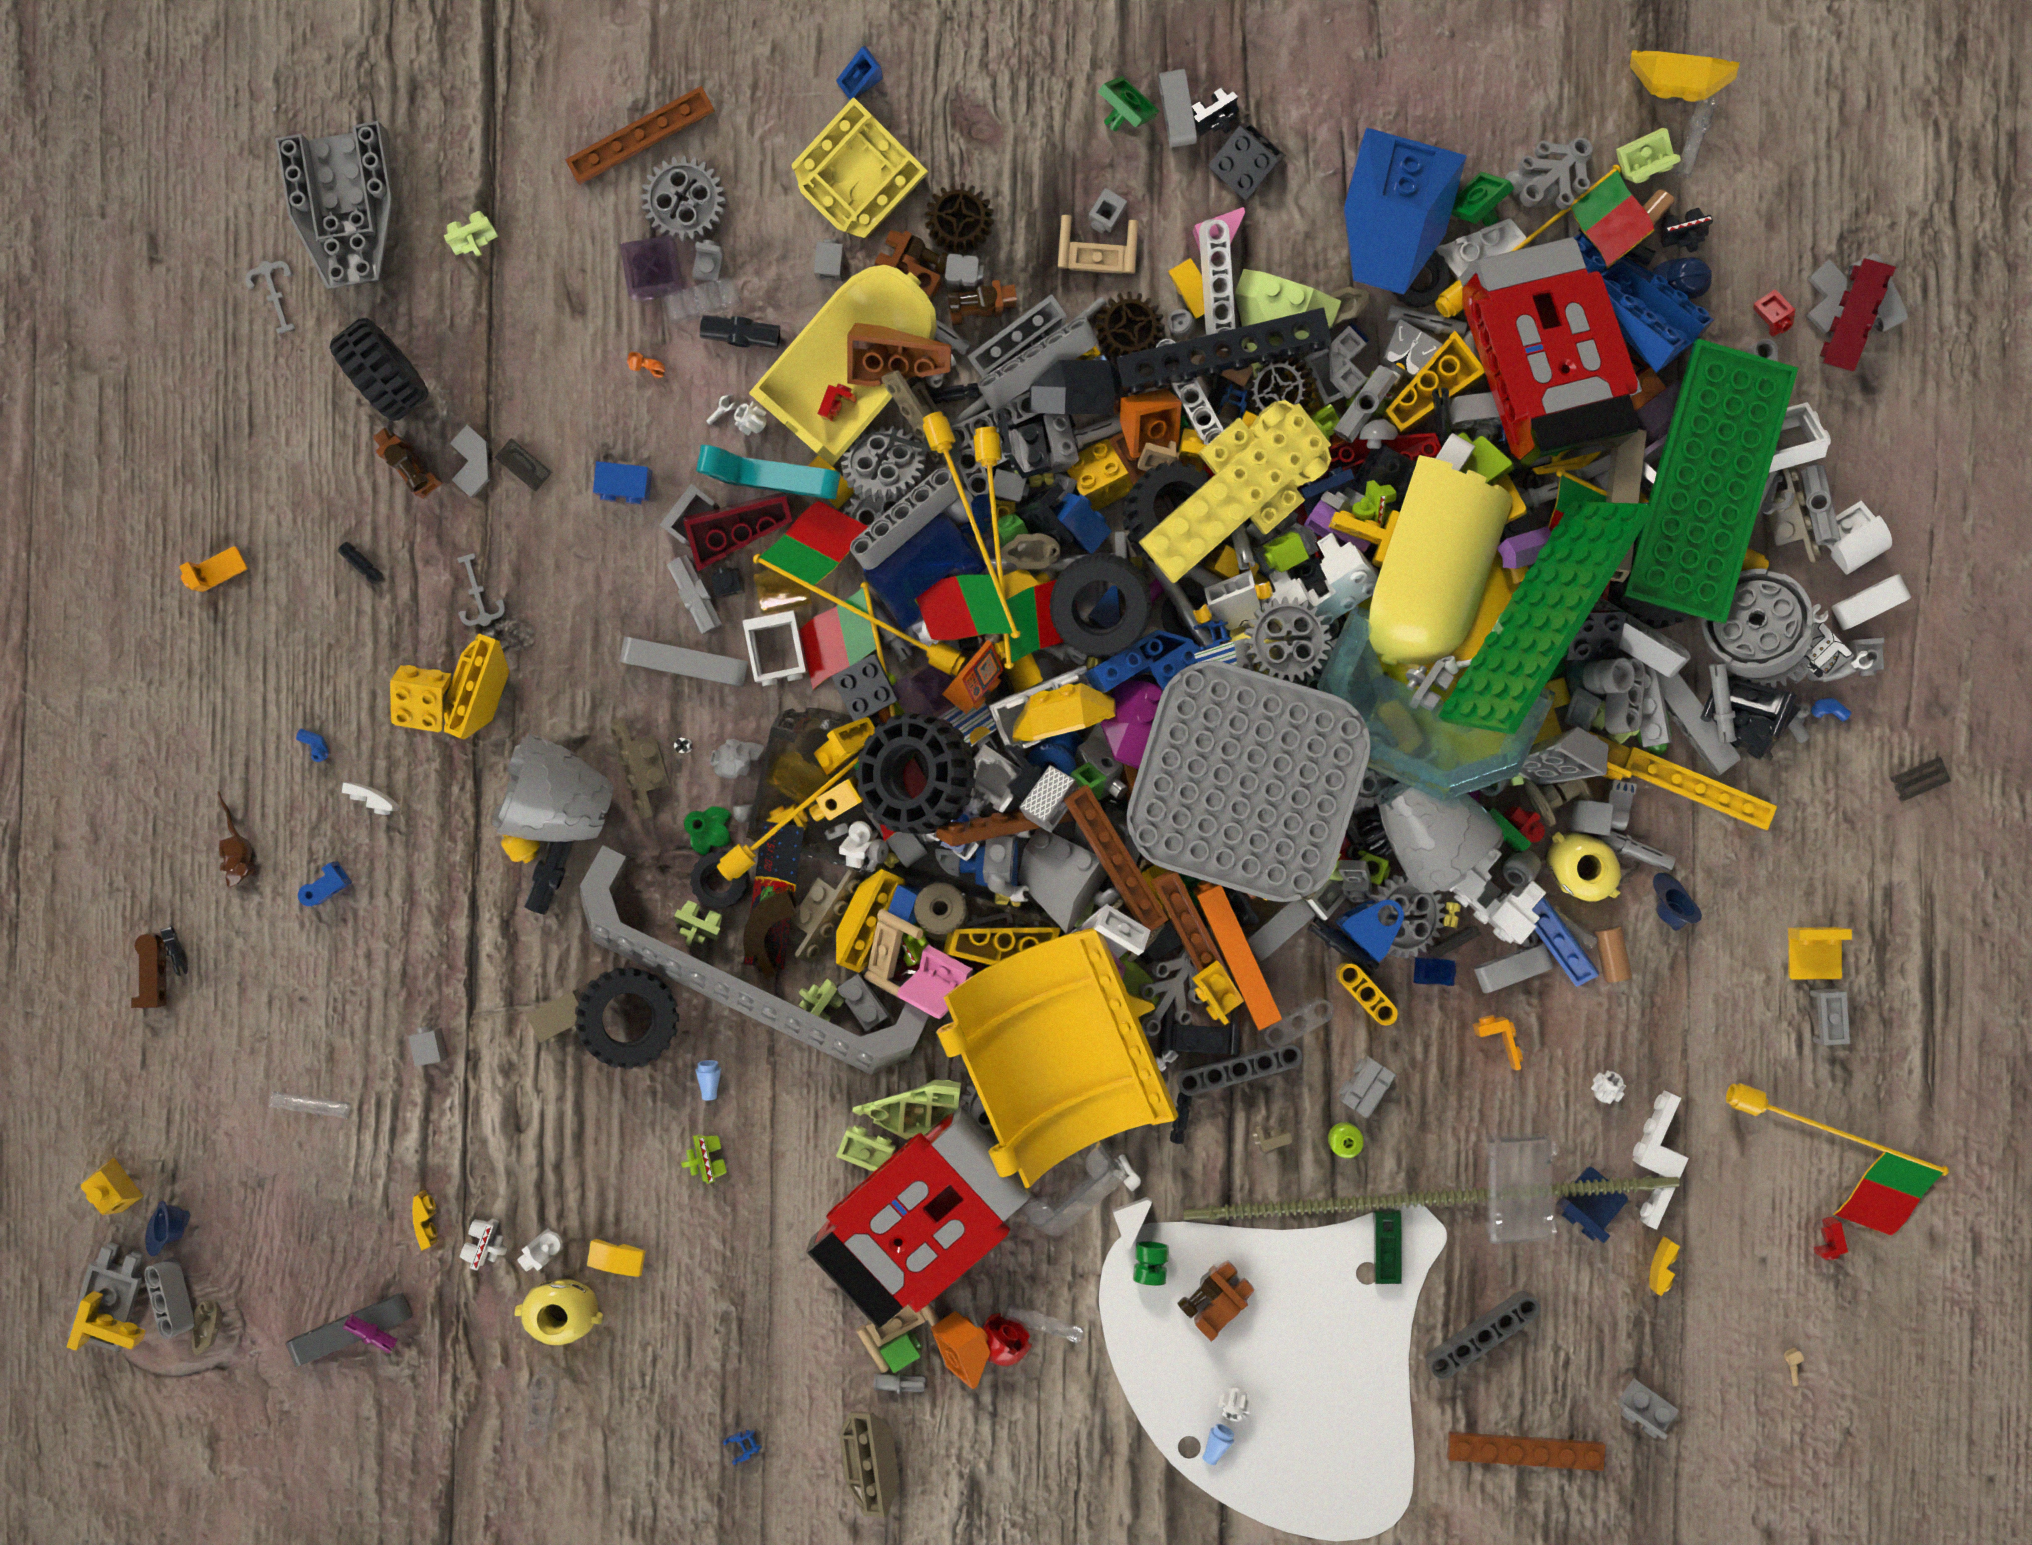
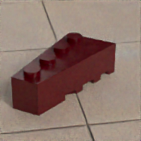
(1858, 314)
(732, 527)

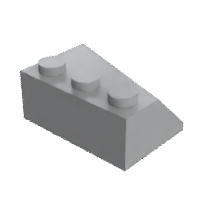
(1566, 758)
(1060, 876)

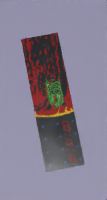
(776, 869)

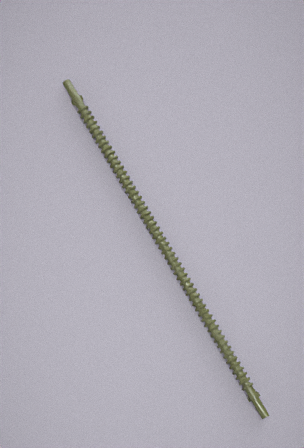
(1213, 1212)

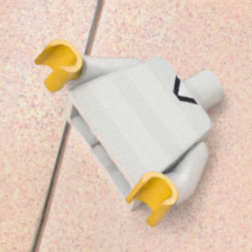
(1234, 601)

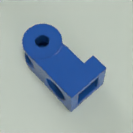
(326, 886)

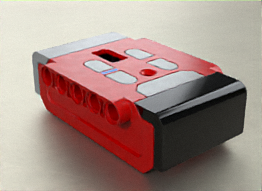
(1551, 352)
(918, 1220)

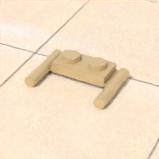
(1097, 257)
(886, 950)
(898, 1325)

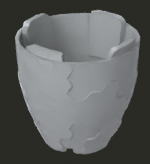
(552, 794)
(1437, 837)

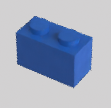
(622, 481)
(1082, 522)

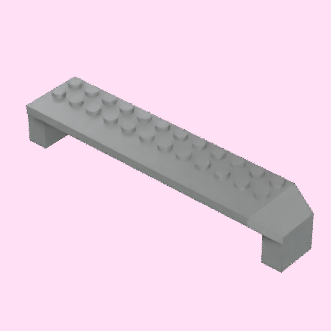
(867, 1053)

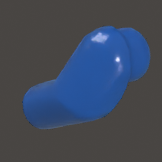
(1829, 706)
(317, 743)

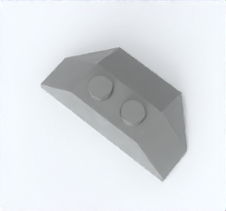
(1019, 336)

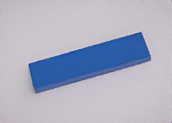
(1563, 944)

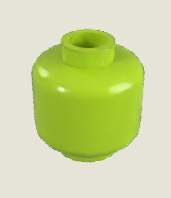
(1342, 1132)

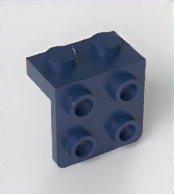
(1336, 482)
(1592, 1211)

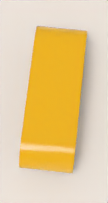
(1377, 999)

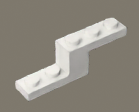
(1658, 1158)

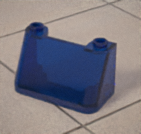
(920, 565)

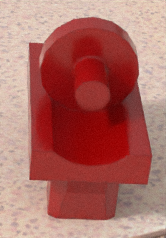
(1526, 823)

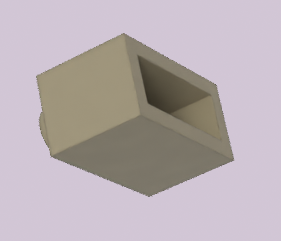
(555, 1017)

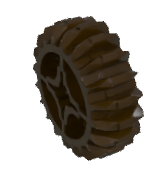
(948, 218)
(1139, 322)
(1276, 372)

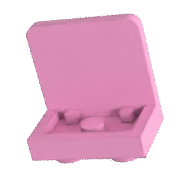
(934, 980)

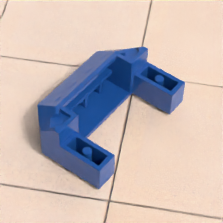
(1156, 652)

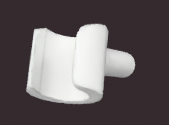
(723, 407)
(1453, 666)
(1133, 1179)

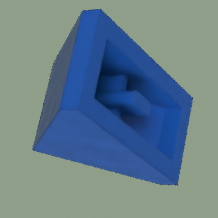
(860, 74)
(1106, 611)
(904, 901)

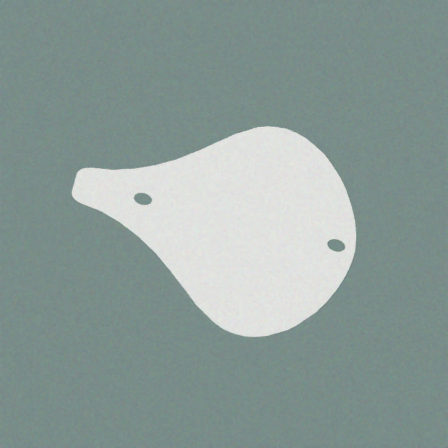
(1311, 1350)

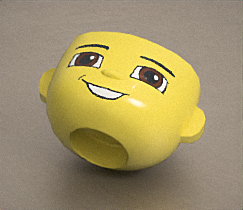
(1563, 861)
(576, 1300)

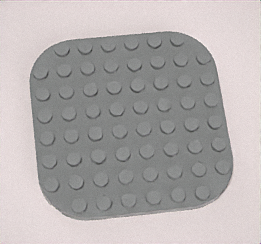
(1248, 781)

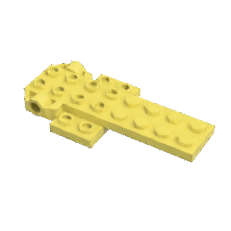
(1253, 479)

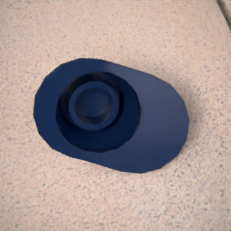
(1686, 275)
(1674, 902)
(165, 1226)

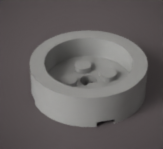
(1781, 638)

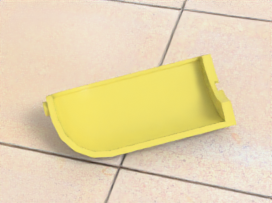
(819, 357)
(1436, 563)

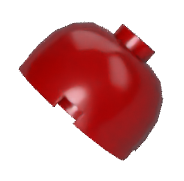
(1006, 1340)

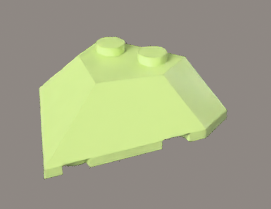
(1270, 297)
(914, 1109)

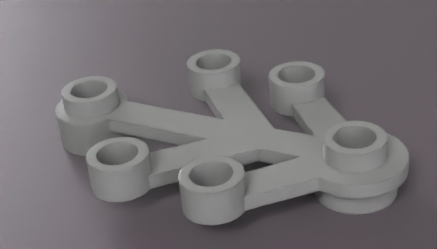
(1557, 170)
(1173, 990)

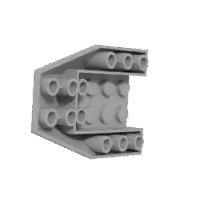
(340, 200)

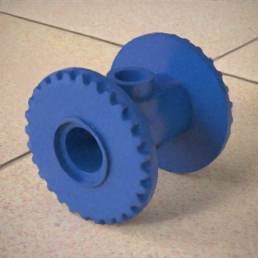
(1057, 752)

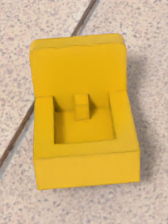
(780, 813)

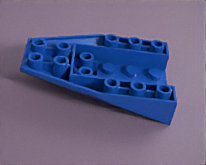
(1398, 207)
(1649, 311)

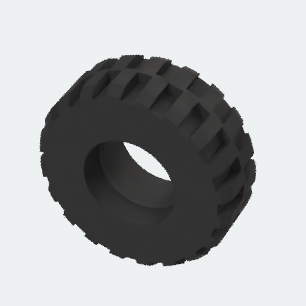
(883, 768)

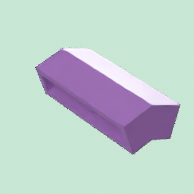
(1319, 522)
(1523, 548)

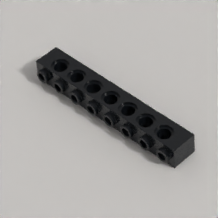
(1208, 346)

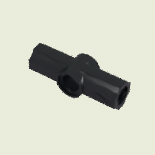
(740, 331)
(548, 876)

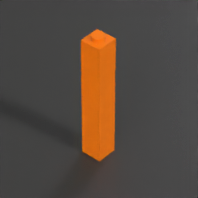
(1237, 954)

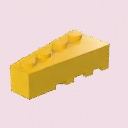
(1451, 368)
(995, 944)

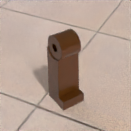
(151, 971)

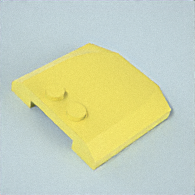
(856, 171)

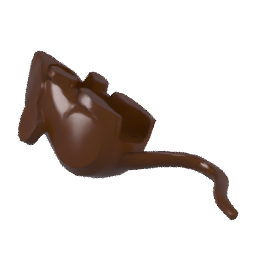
(236, 853)

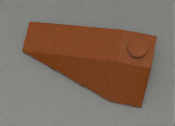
(881, 350)

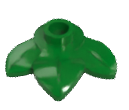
(711, 831)

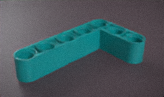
(767, 474)

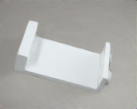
(1118, 929)

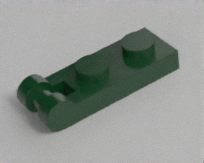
(1387, 1248)

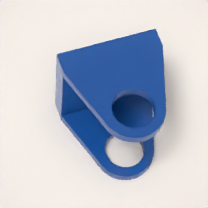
(1366, 930)

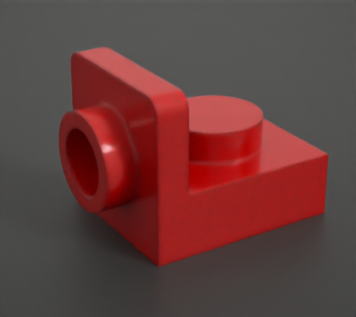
(1775, 312)
(831, 401)
(1834, 1236)

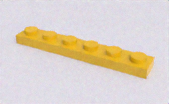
(1700, 788)

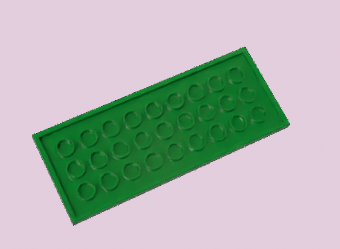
(1710, 481)
(1544, 615)

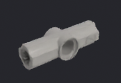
(1374, 391)
(1823, 519)
(694, 594)

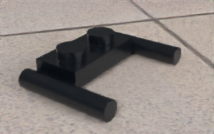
(1758, 700)
(1201, 1038)

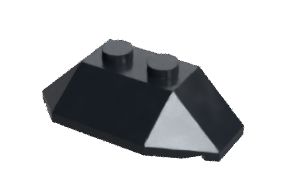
(1077, 388)

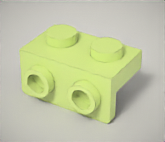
(1647, 156)
(865, 1149)

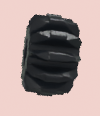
(1374, 835)

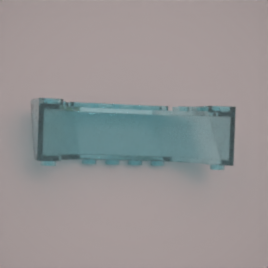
(1415, 742)

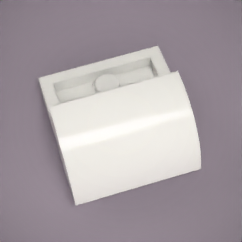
(1861, 538)

